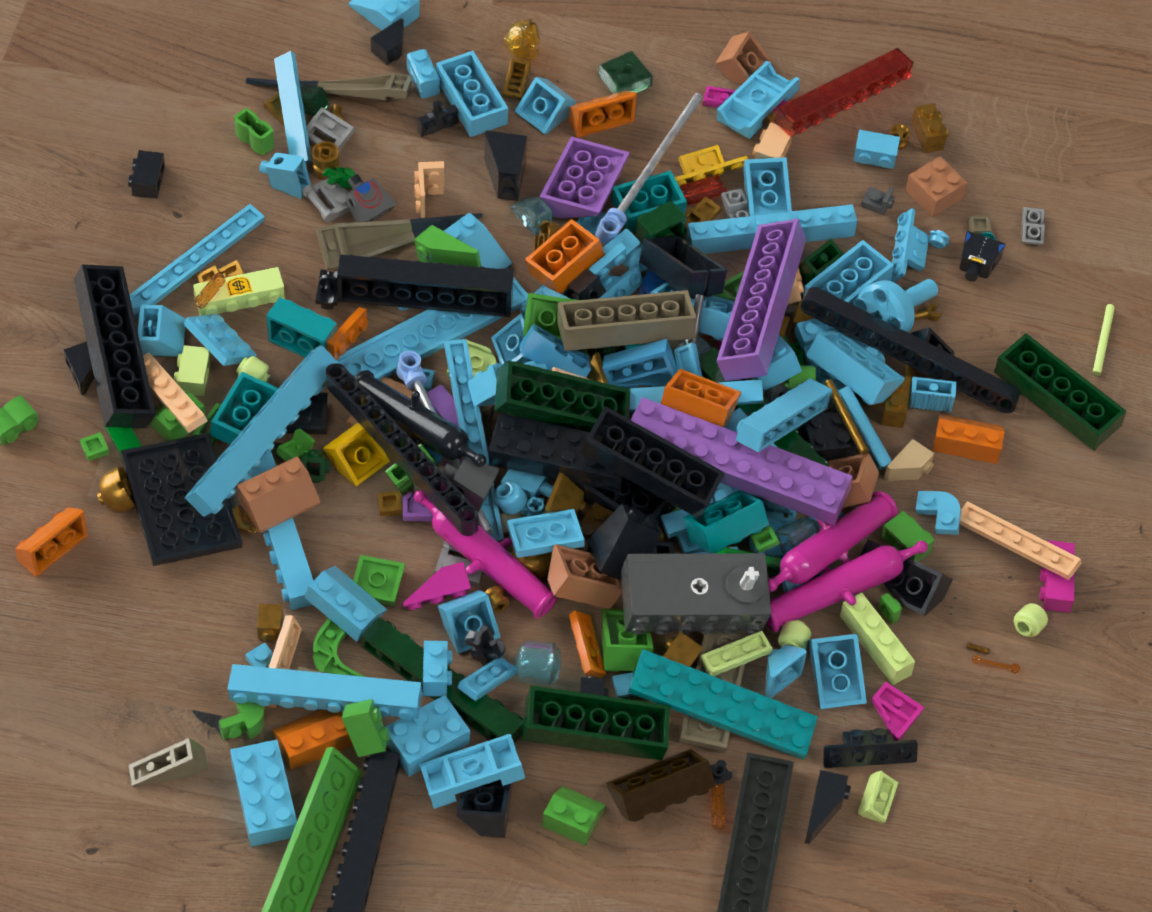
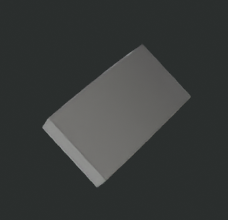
(735, 204)
(1033, 226)

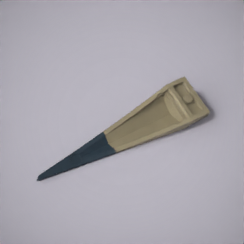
(371, 87)
(374, 237)

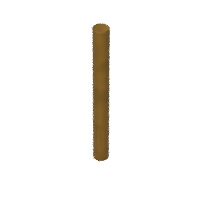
(857, 438)

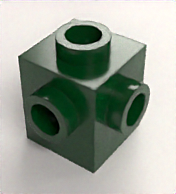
(316, 473)

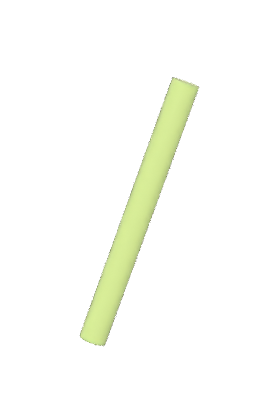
(1104, 336)

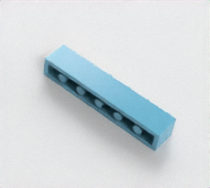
(783, 415)

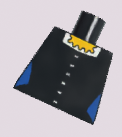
(980, 256)

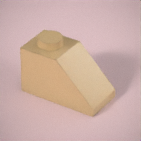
(910, 463)

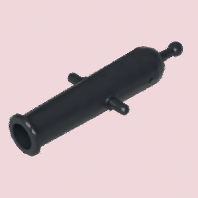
(420, 422)

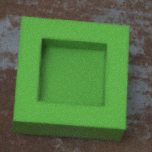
(94, 446)
(890, 608)

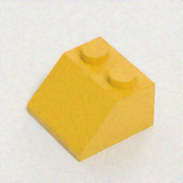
(356, 454)

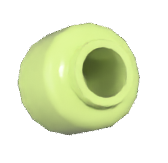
(255, 368)
(1030, 620)
(794, 634)

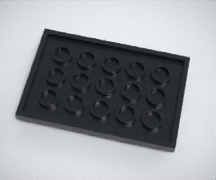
(159, 482)

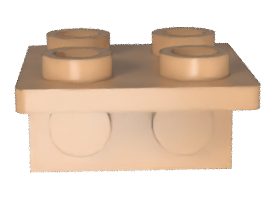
(428, 181)

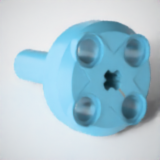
(894, 304)

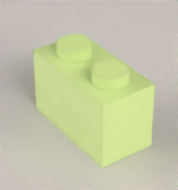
(193, 369)

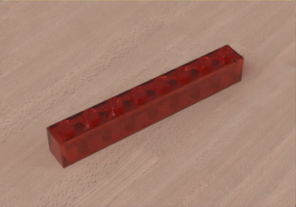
(843, 92)

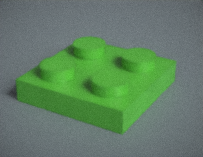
(380, 578)

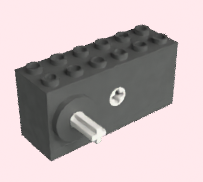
(695, 593)

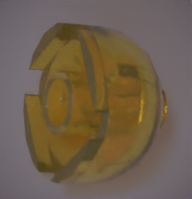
(522, 40)

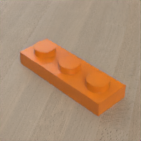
(348, 333)
(587, 644)

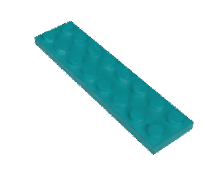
(723, 704)

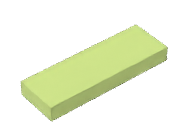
(736, 653)

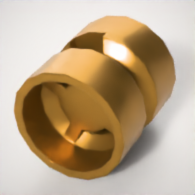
(324, 155)

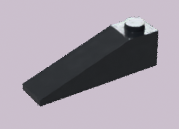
(917, 585)
(486, 808)

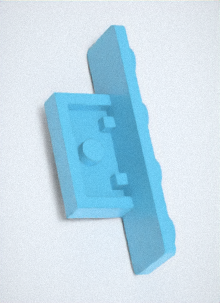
(909, 247)
(615, 253)
(623, 285)

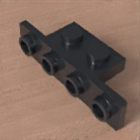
(869, 748)

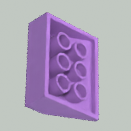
(583, 179)

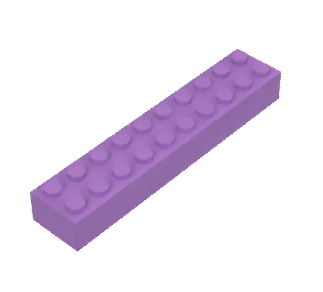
(761, 300)
(765, 474)

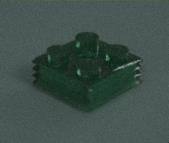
(625, 74)

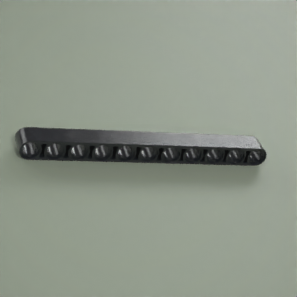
(910, 349)
(402, 449)

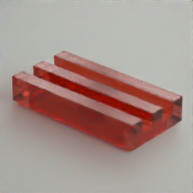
(701, 187)

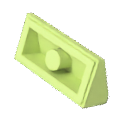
(878, 797)

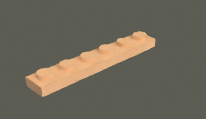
(172, 395)
(1019, 541)

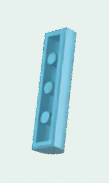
(875, 447)

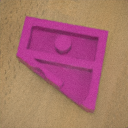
(896, 710)

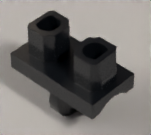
(327, 290)
(484, 645)

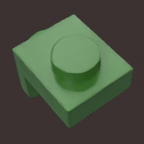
(296, 447)

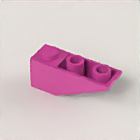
(446, 582)

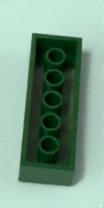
(1060, 391)
(556, 396)
(596, 722)

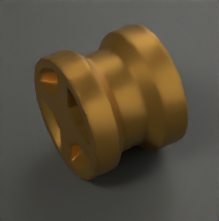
(903, 132)
(497, 599)

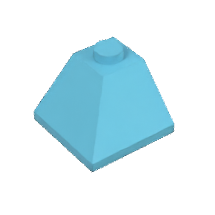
(508, 340)
(783, 668)

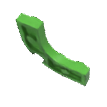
(325, 650)

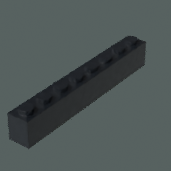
(365, 832)

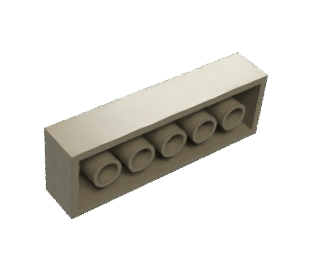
(626, 320)

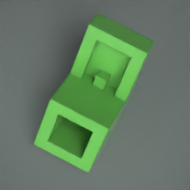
(248, 720)

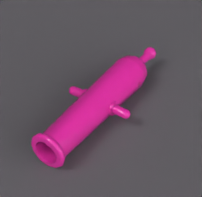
(834, 541)
(494, 561)
(841, 583)

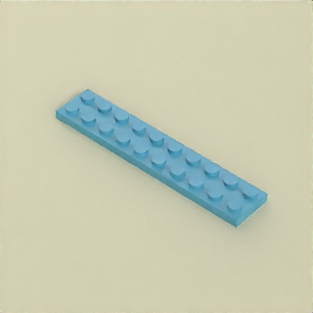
(420, 334)

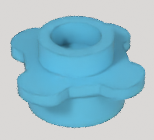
(938, 239)

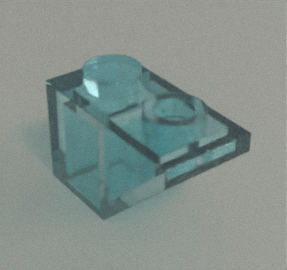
(532, 212)

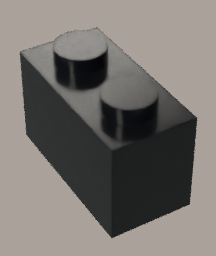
(147, 174)

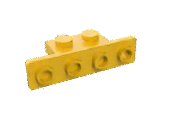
(705, 162)

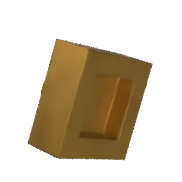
(389, 503)

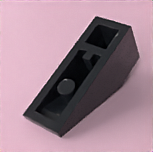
(827, 801)

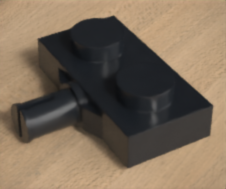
(437, 119)

